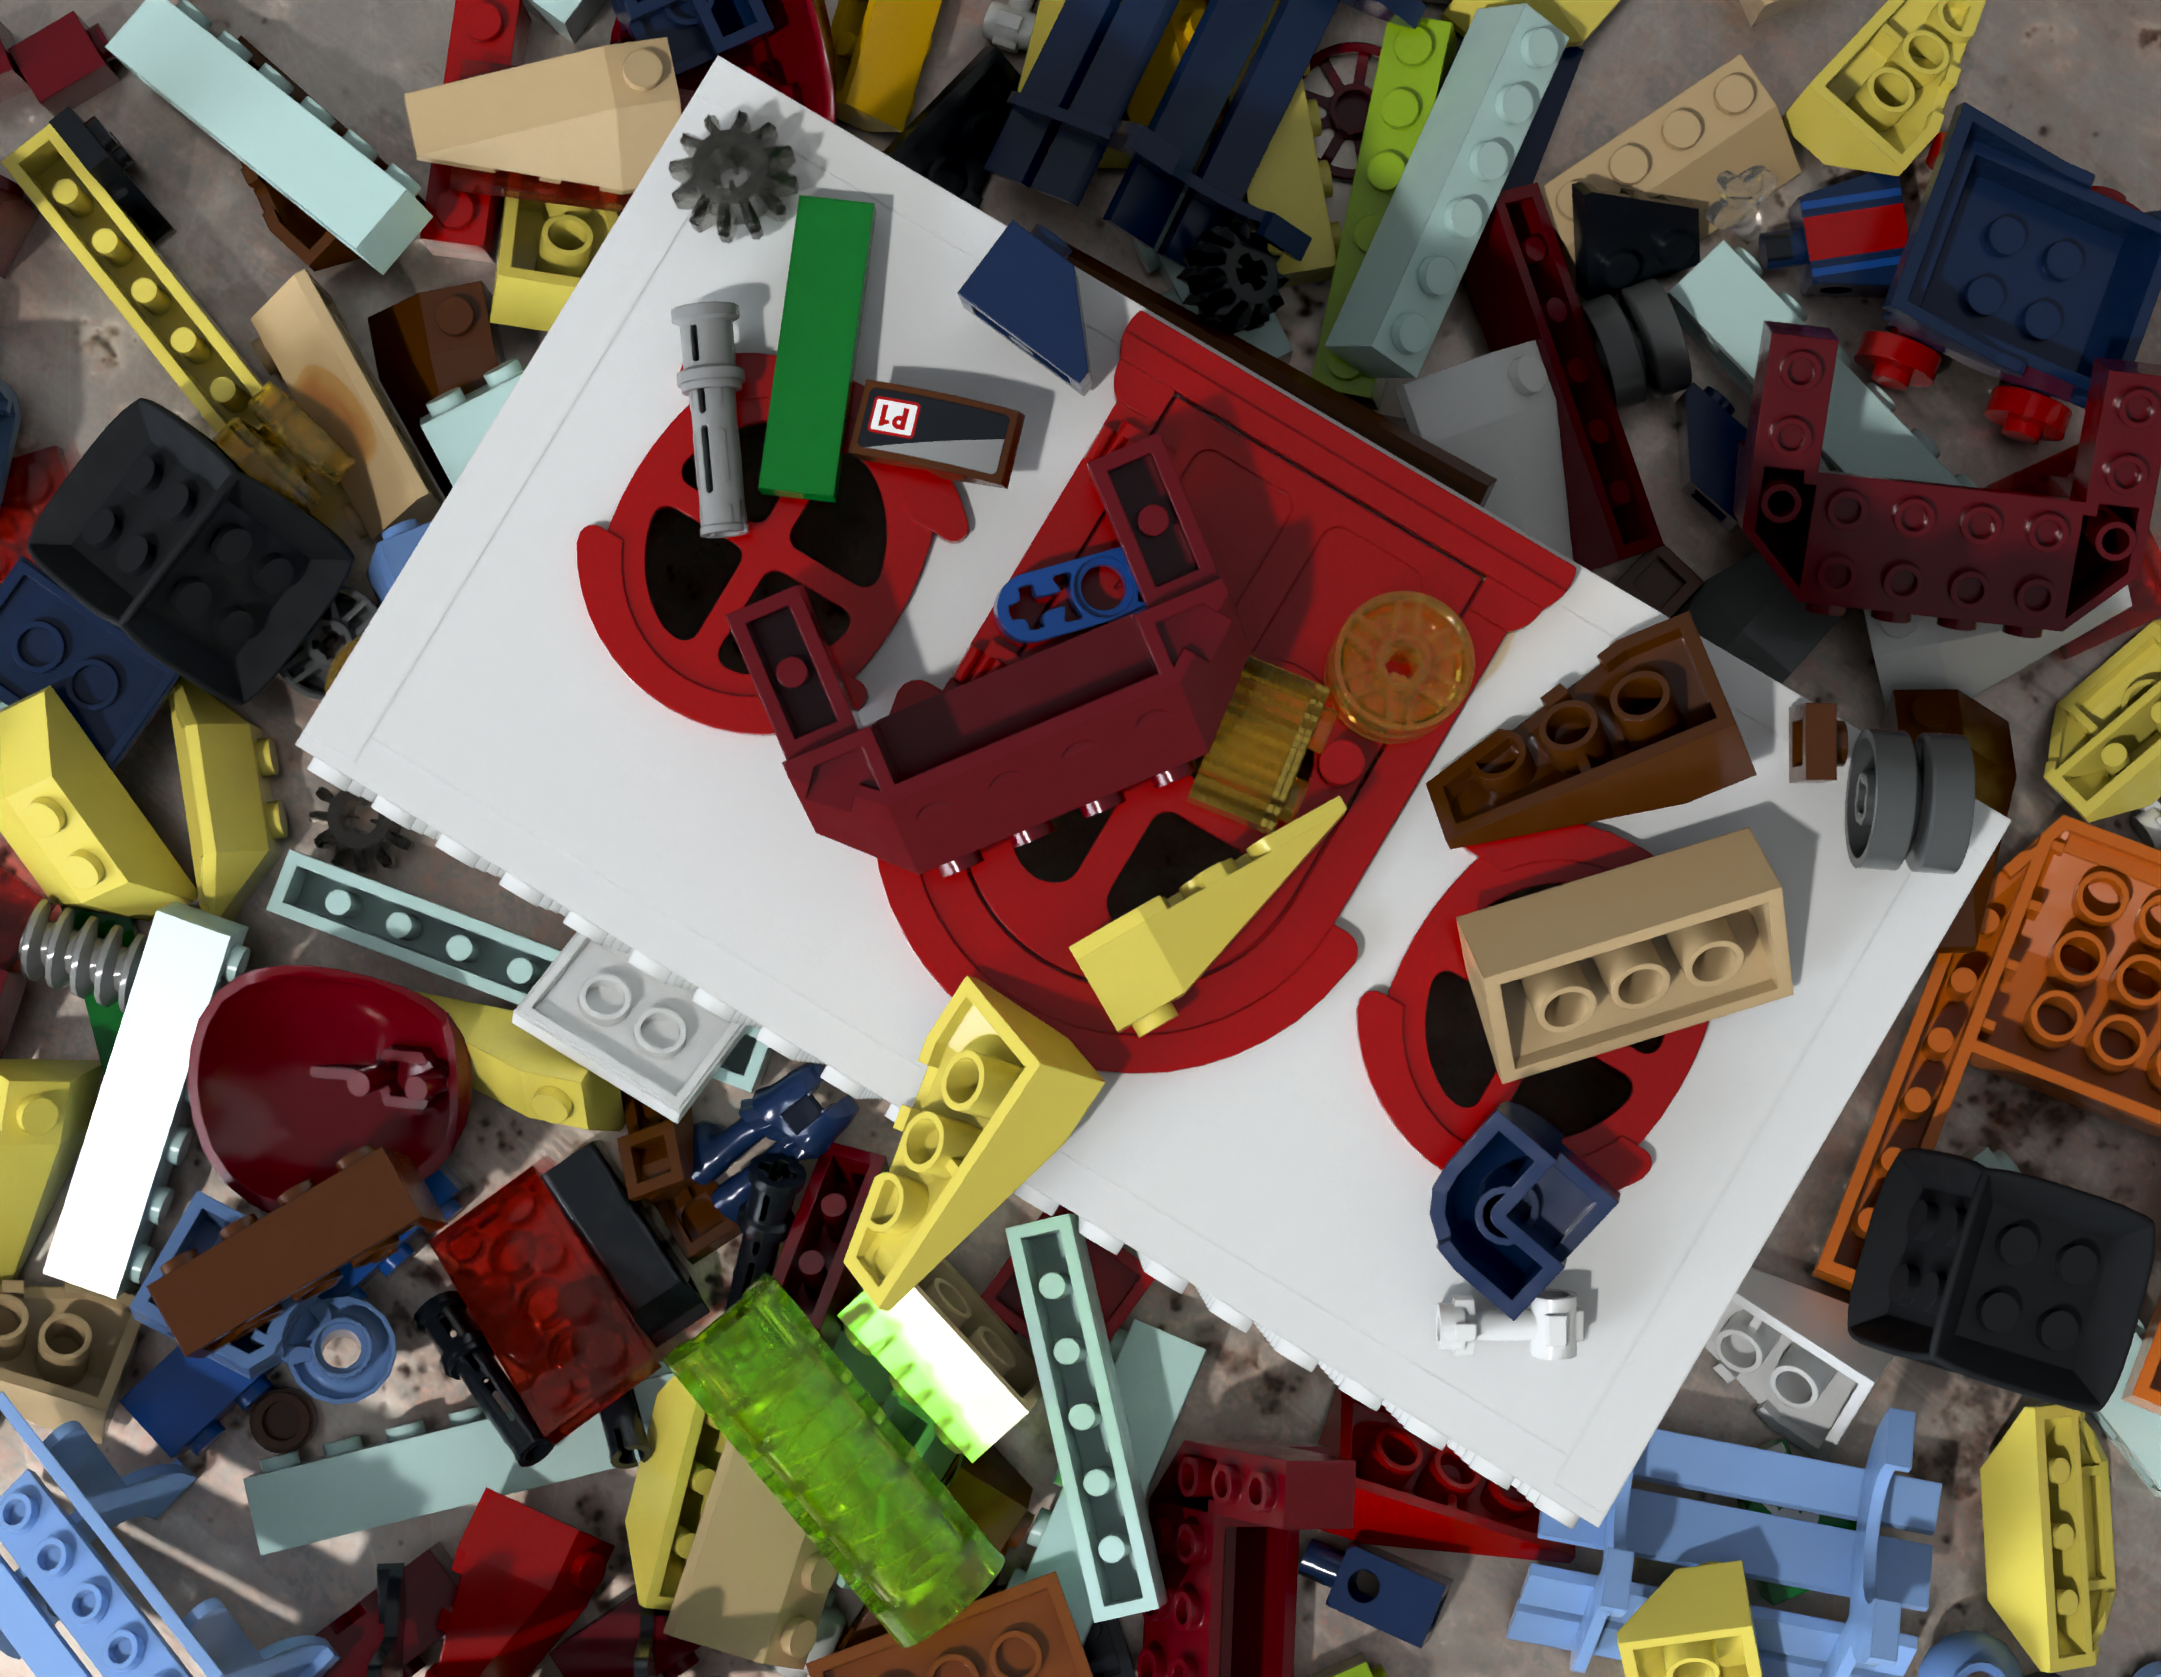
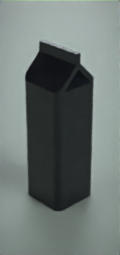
(625, 1243)

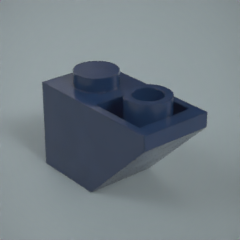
(1708, 451)

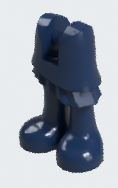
(782, 1114)

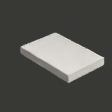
(627, 1026)

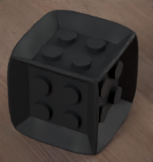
(189, 553)
(2002, 1278)

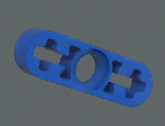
(1053, 621)

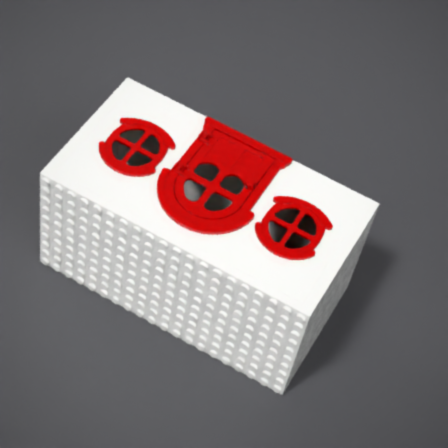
(1292, 1107)

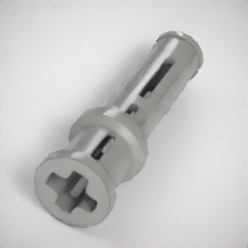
(712, 384)

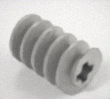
(79, 956)

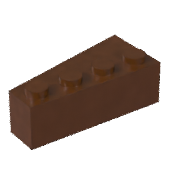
(293, 1249)

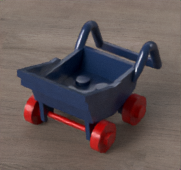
(2016, 277)

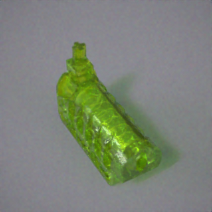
(837, 1463)

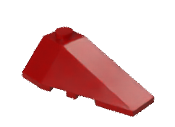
(1428, 1496)
(516, 1589)

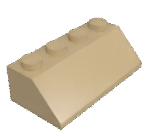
(1682, 149)
(333, 383)
(1627, 954)
(750, 1575)

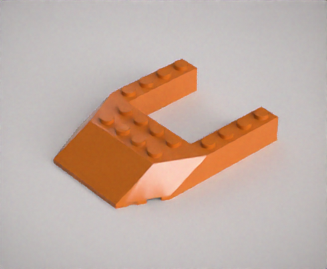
(2048, 999)

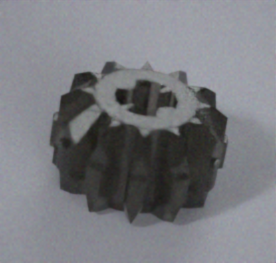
(726, 149)
(352, 840)

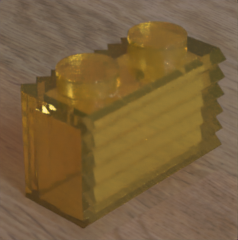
(1262, 746)

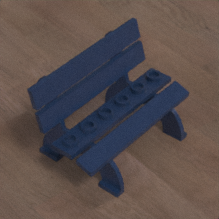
(1183, 120)

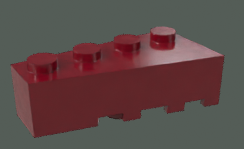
(357, 1633)

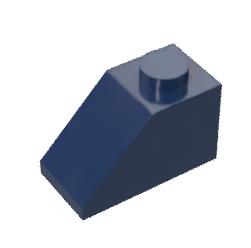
(1033, 301)

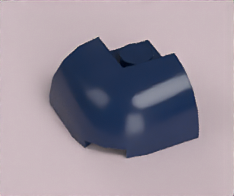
(695, 28)
(1515, 1206)

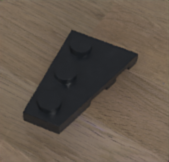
(960, 127)

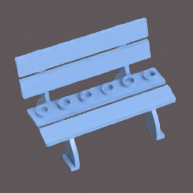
(1873, 1570)
(70, 1581)

